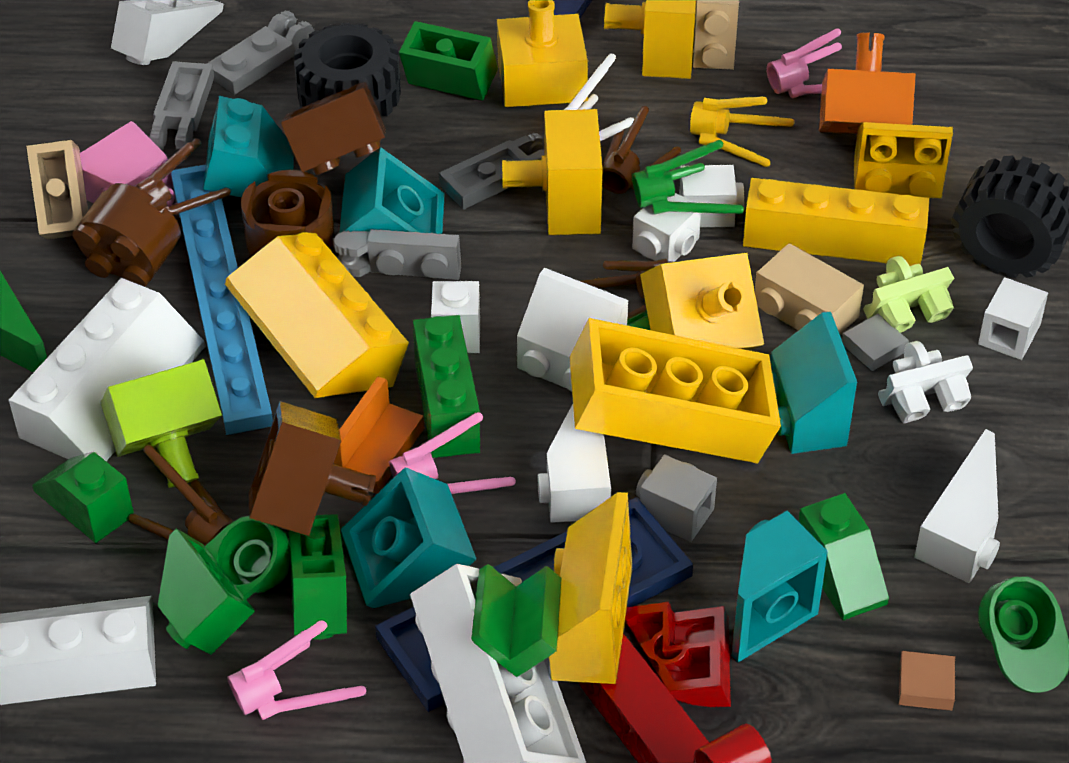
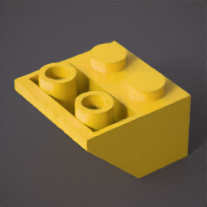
(902, 159)

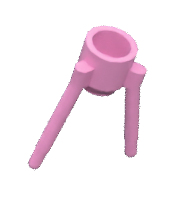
(792, 68)
(421, 460)
(258, 684)

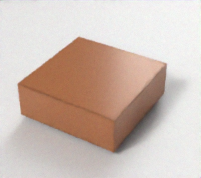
(927, 680)

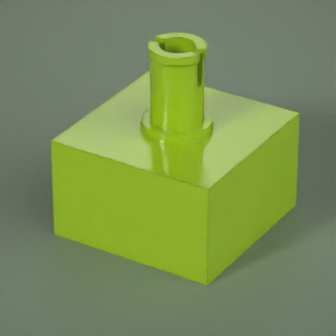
(162, 413)

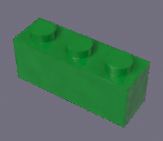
(445, 382)

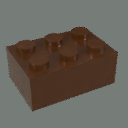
(334, 128)

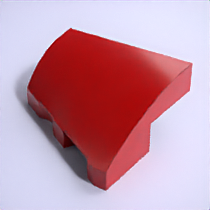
(686, 650)

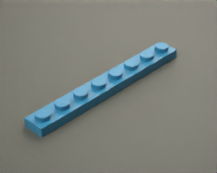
(224, 320)

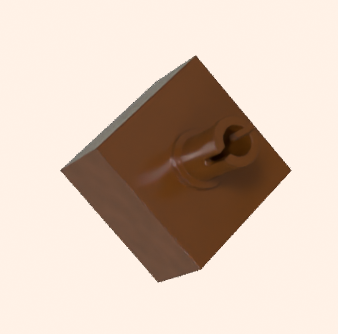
(300, 468)

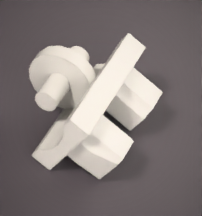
(924, 374)

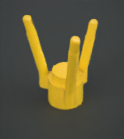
(713, 118)

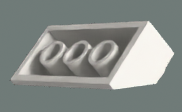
(118, 341)
(77, 650)
(487, 706)

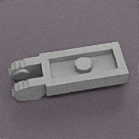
(260, 52)
(181, 102)
(399, 253)

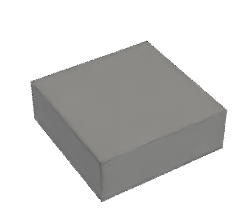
(874, 342)

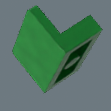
(518, 621)

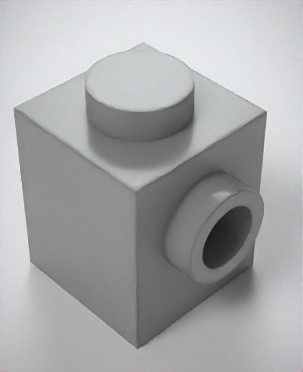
(678, 496)

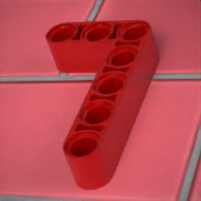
(657, 726)

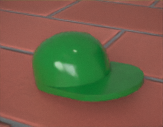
(252, 555)
(1026, 633)

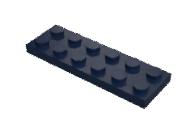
(655, 568)

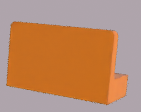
(377, 434)

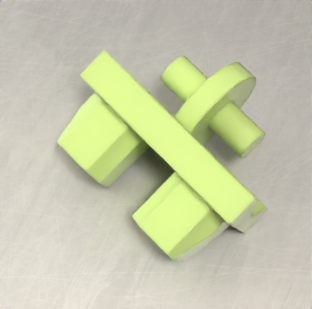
(908, 287)

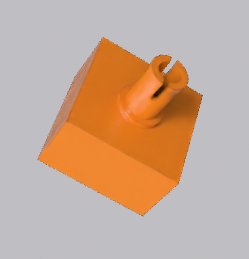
(866, 93)

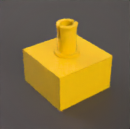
(666, 30)
(541, 56)
(567, 172)
(705, 301)

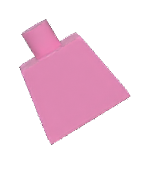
(122, 158)

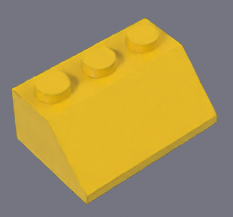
(593, 594)

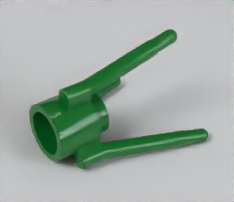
(656, 184)

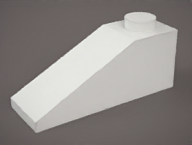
(159, 27)
(575, 474)
(964, 520)

